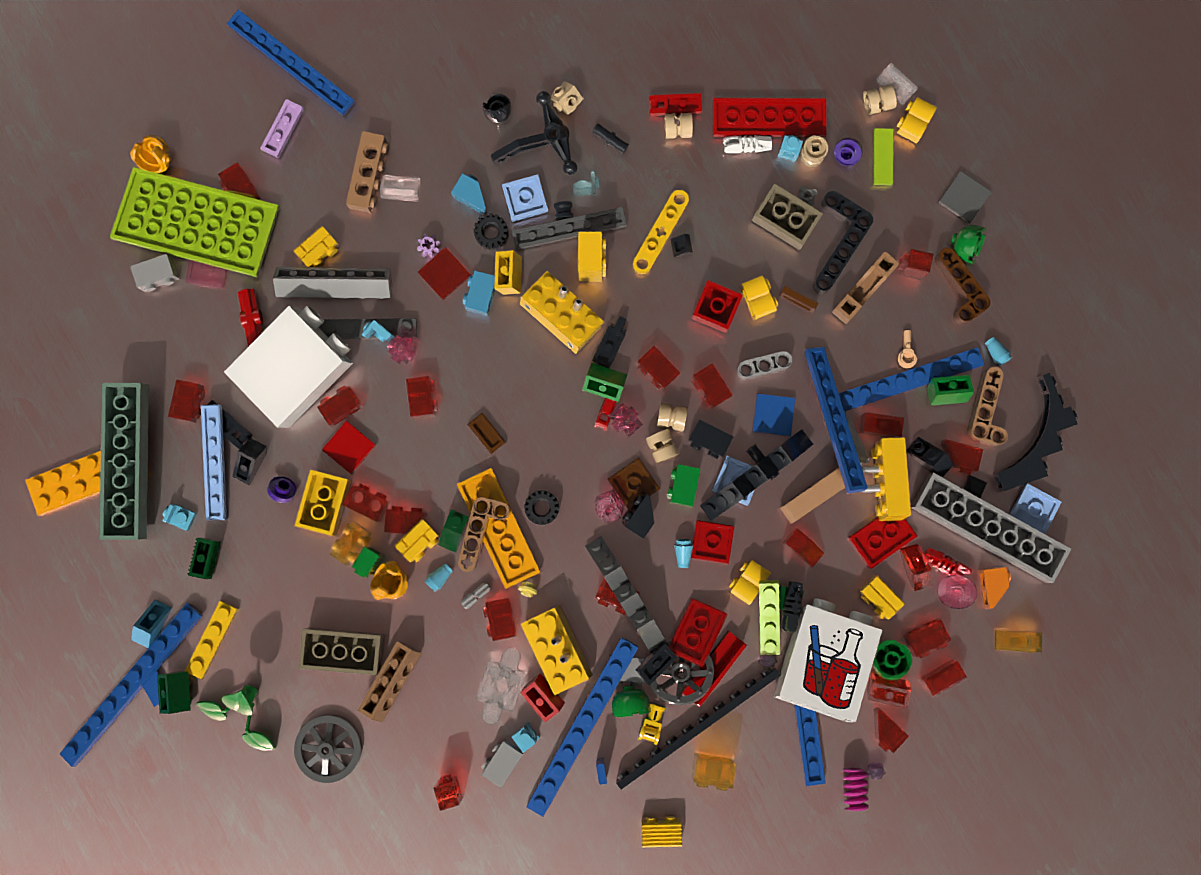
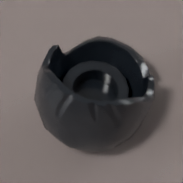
(497, 108)

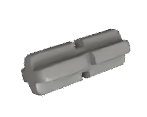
(472, 598)

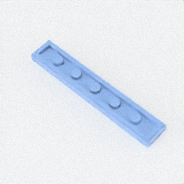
(213, 462)

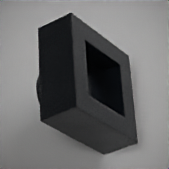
(681, 245)
(974, 485)

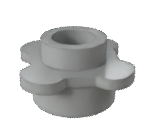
(810, 192)

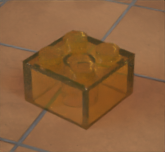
(713, 771)

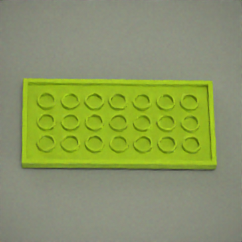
(195, 222)

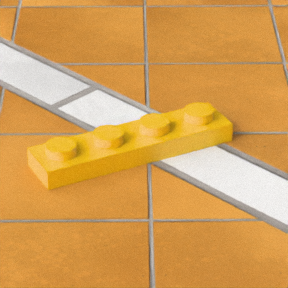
(211, 640)

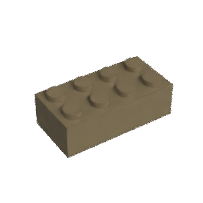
(341, 651)

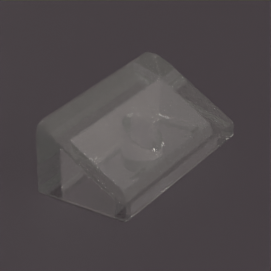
(902, 85)
(399, 188)

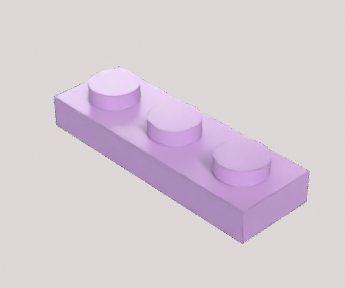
(282, 128)

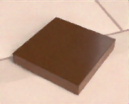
(633, 481)

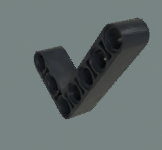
(846, 243)

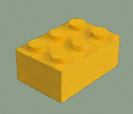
(591, 256)
(323, 503)

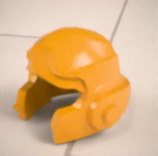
(151, 154)
(389, 581)

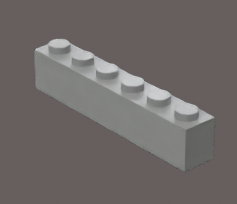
(332, 282)

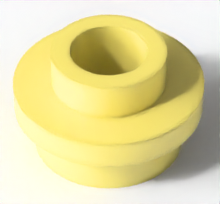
(527, 589)

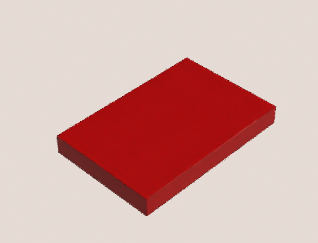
(881, 539)
(697, 632)

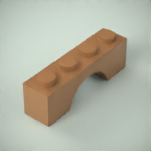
(865, 287)

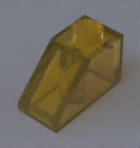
(1018, 641)

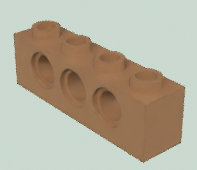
(368, 143)
(389, 682)

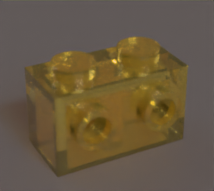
(350, 543)

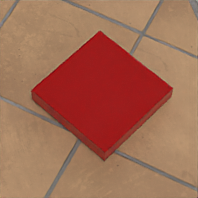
(348, 447)
(712, 541)

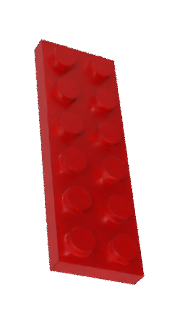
(769, 117)

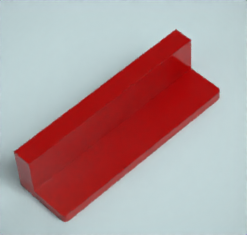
(723, 658)

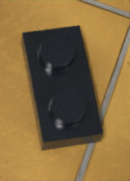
(656, 663)

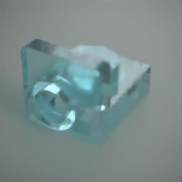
(582, 188)

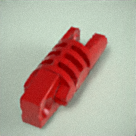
(946, 563)

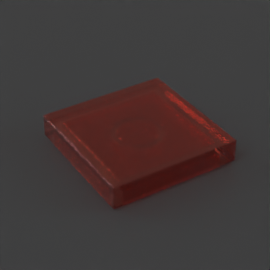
(444, 273)

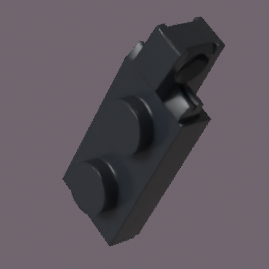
(610, 343)

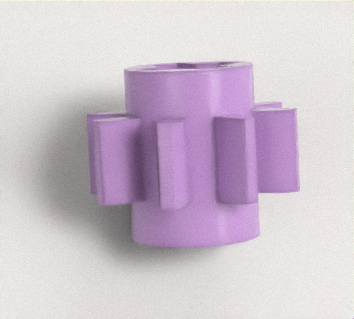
(423, 243)

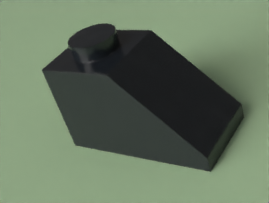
(249, 460)

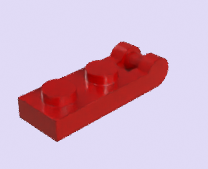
(675, 104)

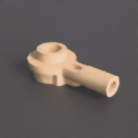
(907, 357)

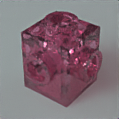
(406, 354)
(625, 420)
(609, 506)

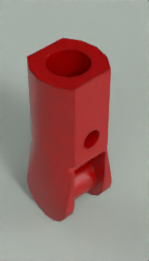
(607, 408)

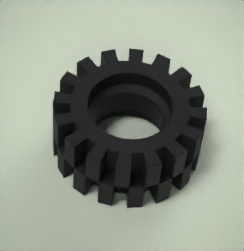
(491, 220)
(553, 507)

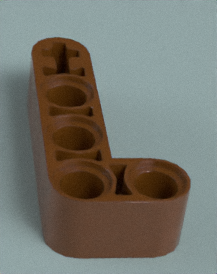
(959, 283)

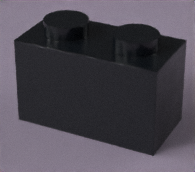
(710, 439)

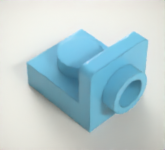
(381, 332)
(179, 516)

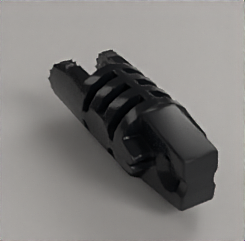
(792, 606)

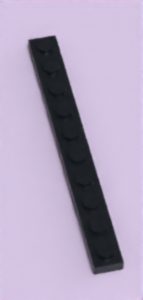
(703, 723)

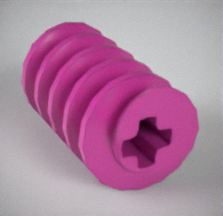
(856, 789)

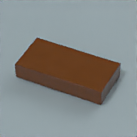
(798, 299)
(486, 433)

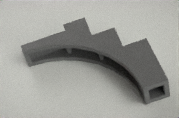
(626, 594)

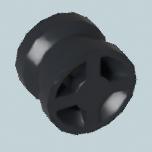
(563, 210)

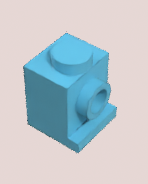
(790, 147)
(525, 737)

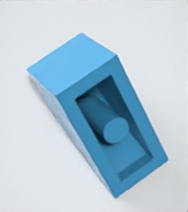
(469, 192)
(150, 623)

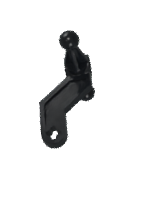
(559, 142)

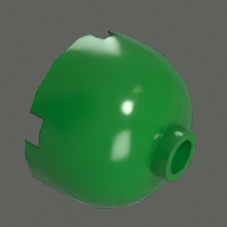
(968, 242)
(892, 660)
(630, 702)

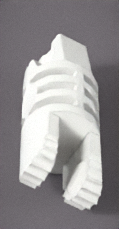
(737, 144)

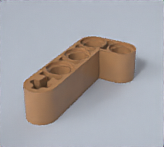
(989, 406)
(813, 496)
(479, 535)

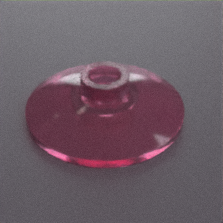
(957, 598)

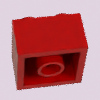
(717, 306)

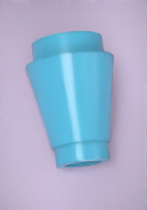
(998, 351)
(683, 552)
(438, 577)

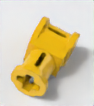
(652, 725)

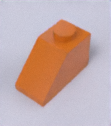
(993, 584)

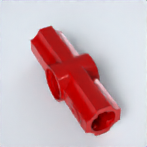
(250, 315)

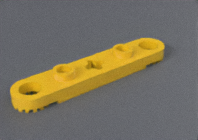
(667, 219)

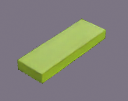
(883, 156)

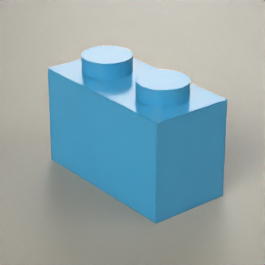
(480, 293)

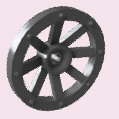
(684, 668)
(331, 745)

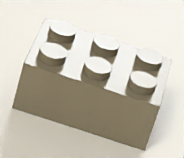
(787, 216)

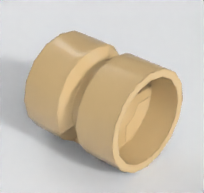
(879, 99)
(678, 125)
(814, 151)
(672, 417)
(662, 453)

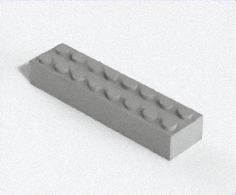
(990, 528)

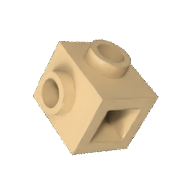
(565, 98)

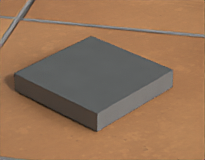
(965, 197)

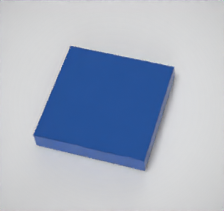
(773, 415)

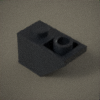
(930, 457)
(640, 516)

